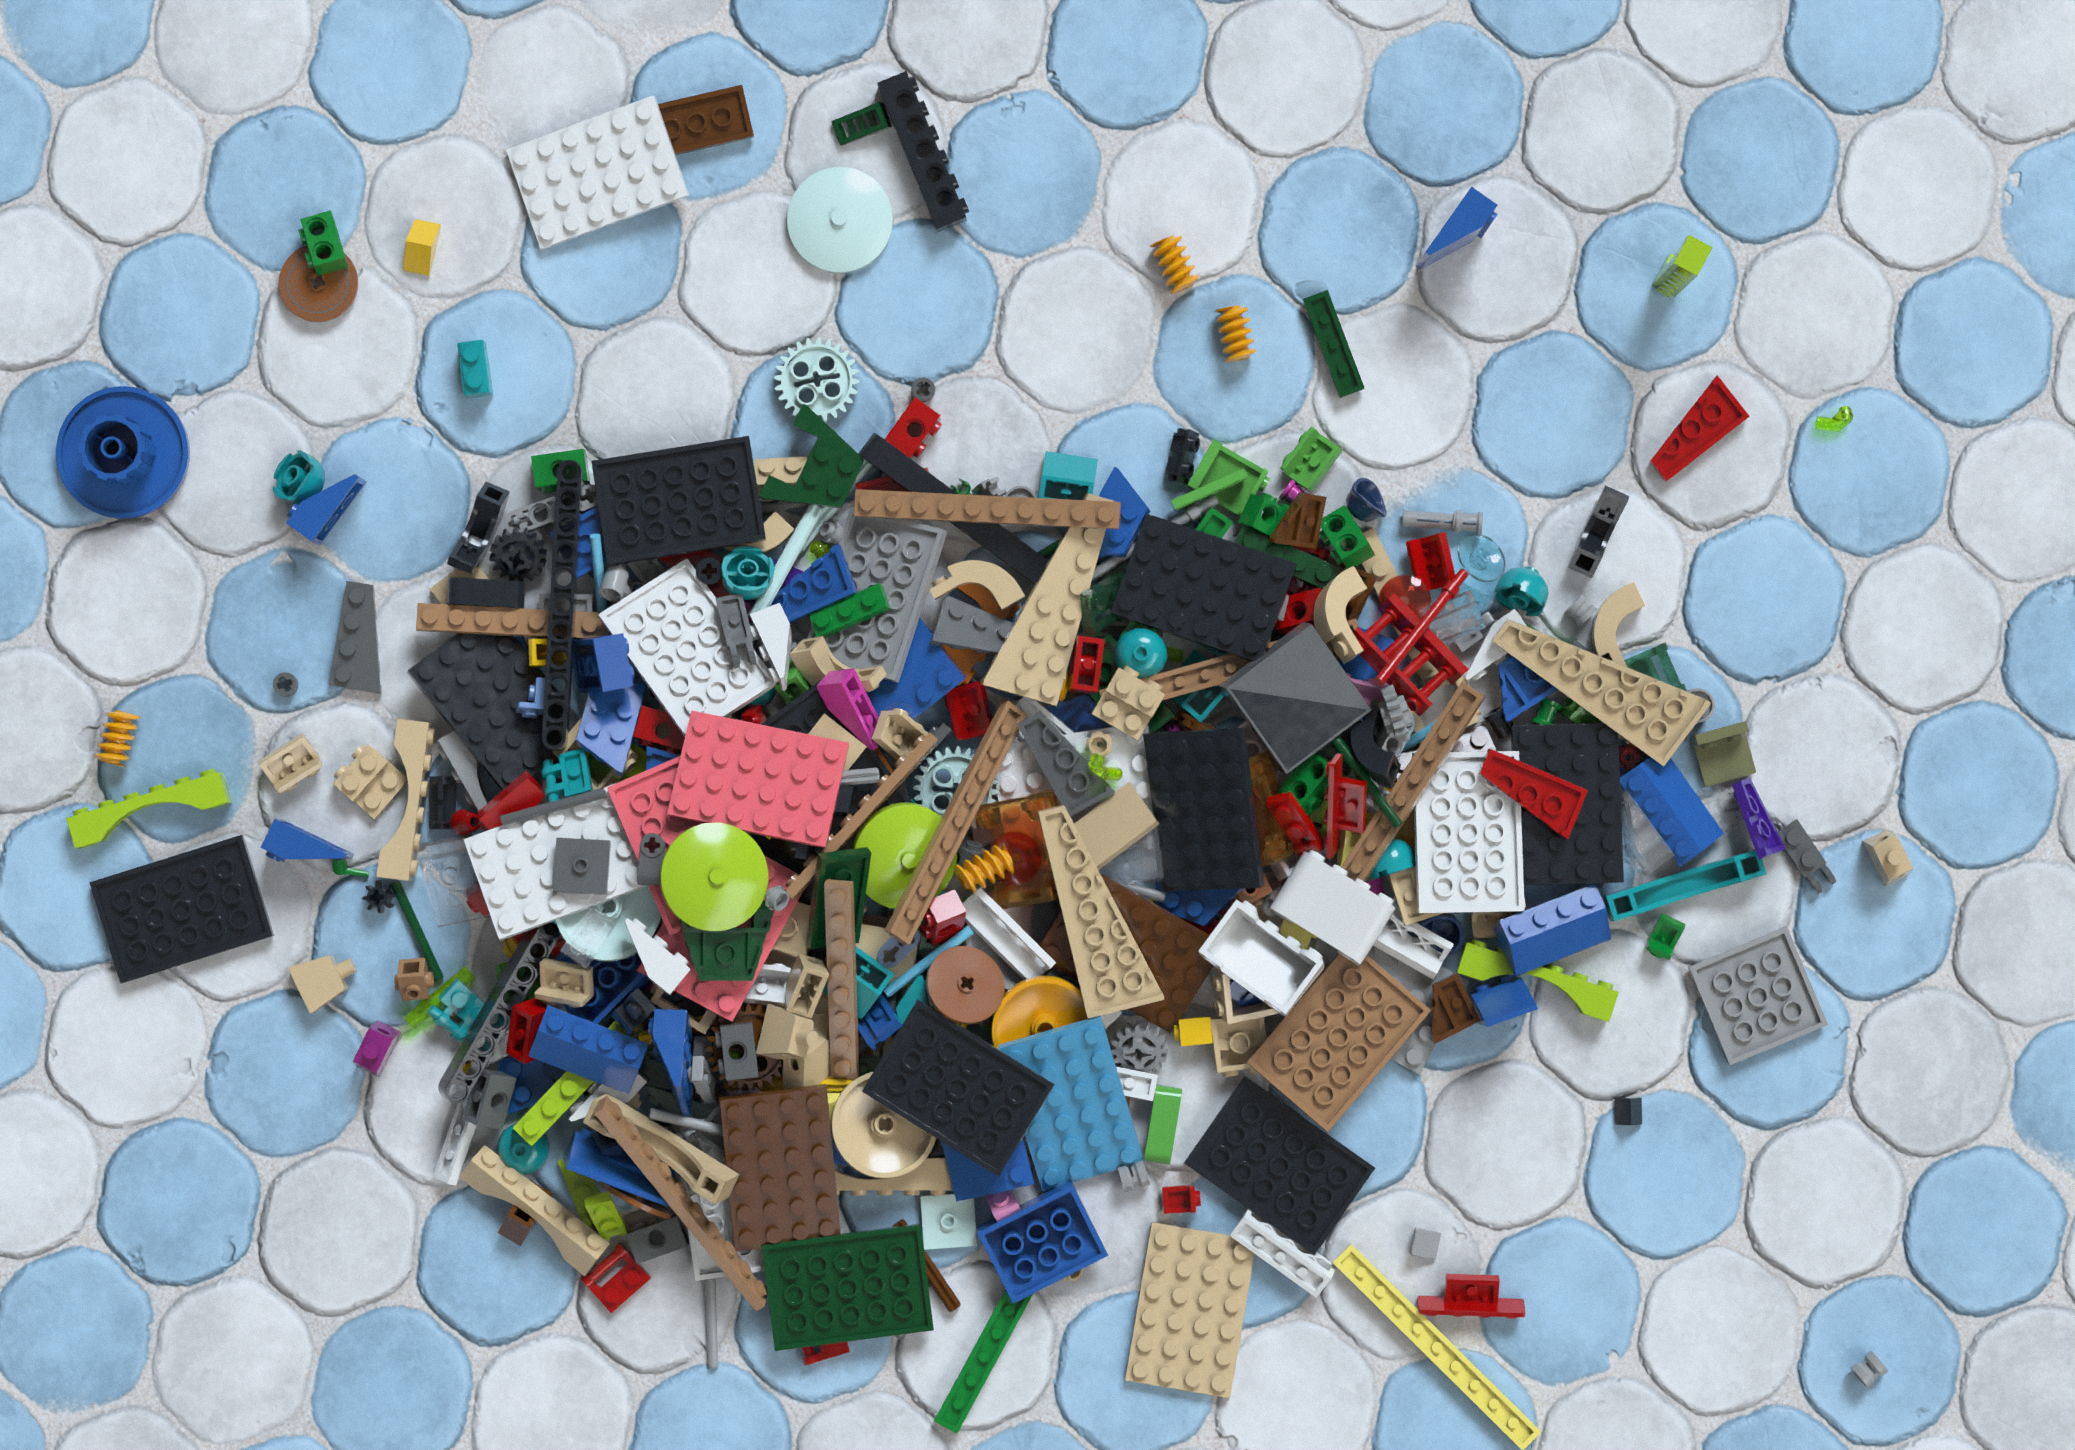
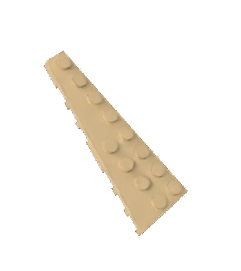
(1044, 634)
(1631, 703)
(1102, 947)

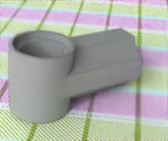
(614, 584)

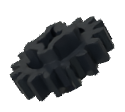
(505, 556)

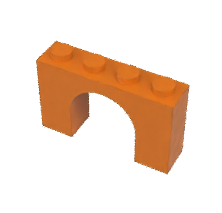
(983, 597)

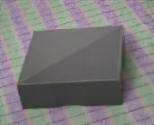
(1295, 697)

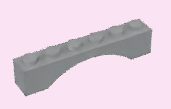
(465, 769)

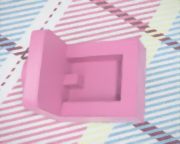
(1002, 1204)

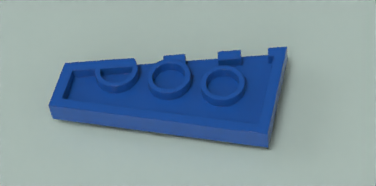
(817, 587)

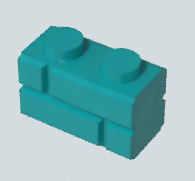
(475, 369)

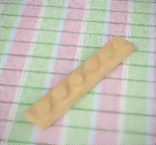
(1383, 569)

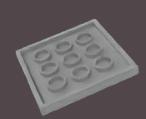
(1757, 995)

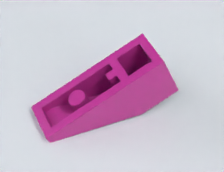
(850, 704)

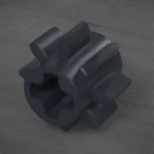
(379, 889)

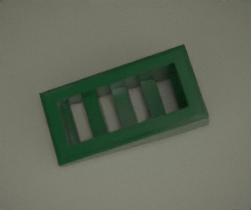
(883, 116)

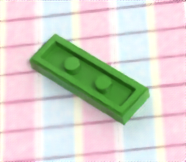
(1209, 489)

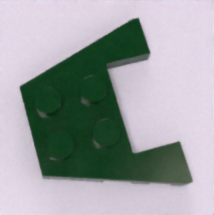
(827, 472)
(730, 952)

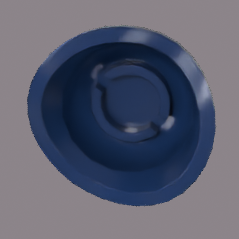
(1365, 501)
(1447, 927)

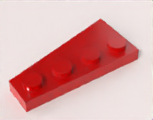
(1540, 793)

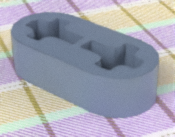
(901, 953)

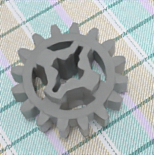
(1395, 714)
(1144, 1038)

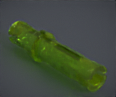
(420, 1013)

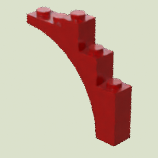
(518, 795)

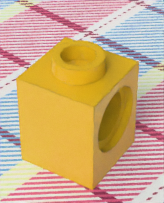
(1193, 1031)

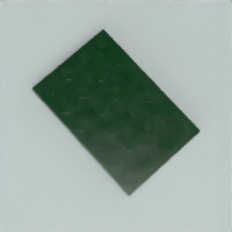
(847, 1287)

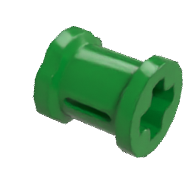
(1546, 712)

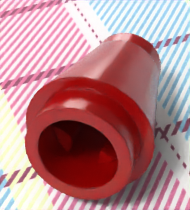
(464, 822)

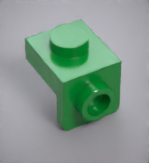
(1664, 936)

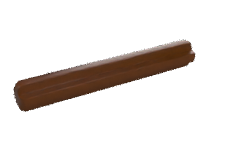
(937, 1280)

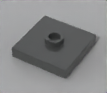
(581, 866)

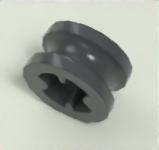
(931, 389)
(283, 692)

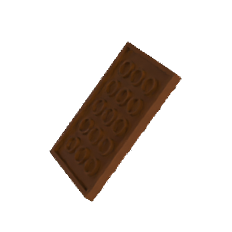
(1166, 944)
(783, 1164)

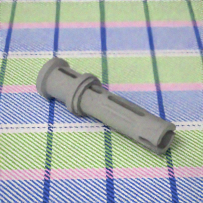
(1410, 520)

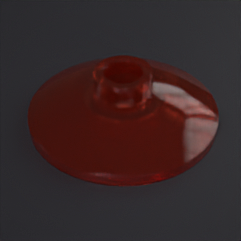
(1410, 587)
(1029, 857)

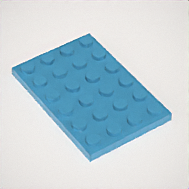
(1086, 1118)

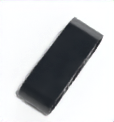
(486, 592)

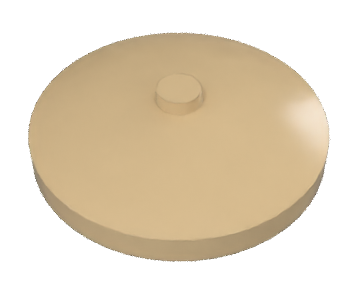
(875, 1137)

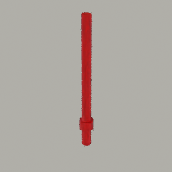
(1448, 592)

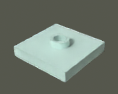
(948, 1222)

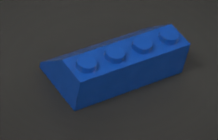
(1672, 807)
(1554, 930)
(588, 1049)

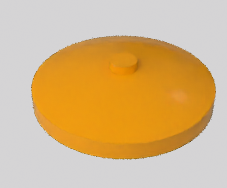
(1036, 1007)

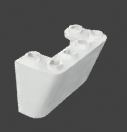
(1333, 906)
(1261, 958)

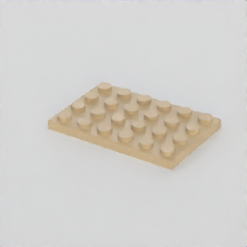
(1190, 1310)

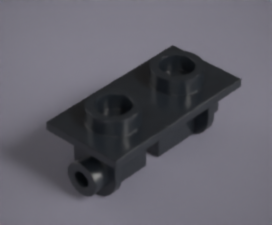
(1182, 467)
(442, 801)

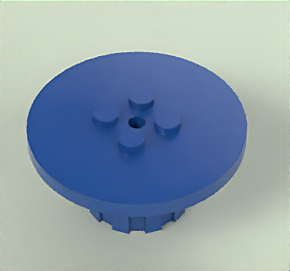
(122, 452)

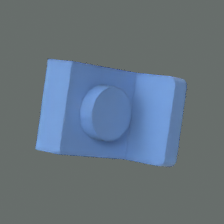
(536, 695)

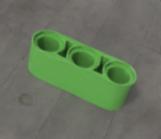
(1162, 1124)

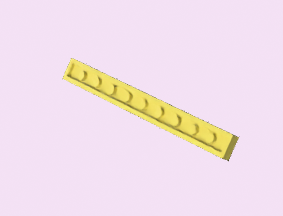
(1436, 1347)

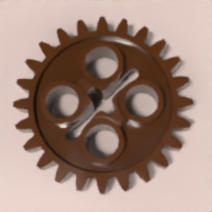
(770, 1065)

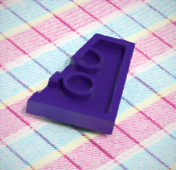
(1758, 822)

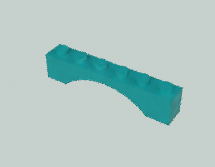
(1683, 885)

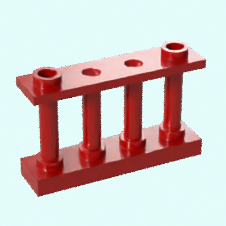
(1428, 645)

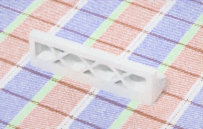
(1005, 936)
(1413, 951)
(1283, 1253)

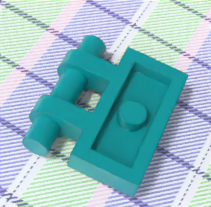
(574, 773)
(464, 1003)

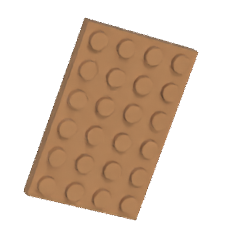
(1338, 1038)

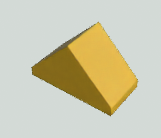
(421, 247)
(538, 654)

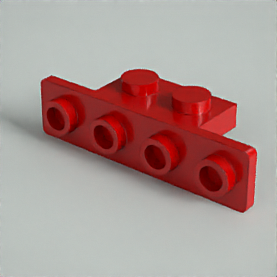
(1345, 805)
(1471, 1297)

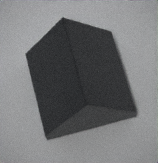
(1628, 1111)

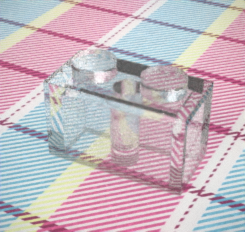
(1457, 618)
(588, 936)

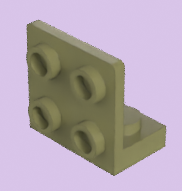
(1723, 753)

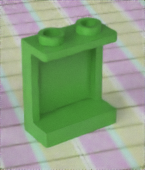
(1221, 462)

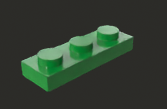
(849, 611)

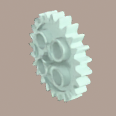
(812, 356)
(956, 764)

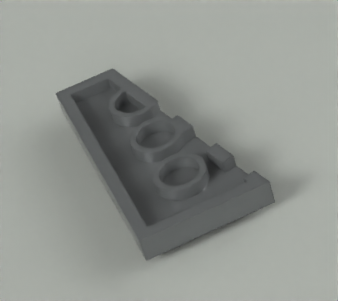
(1063, 765)

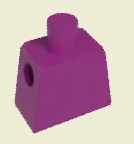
(376, 1048)

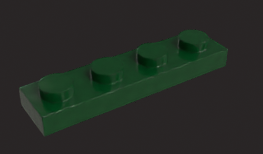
(1333, 344)
(1309, 568)

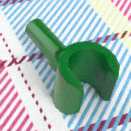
(965, 488)
(340, 868)

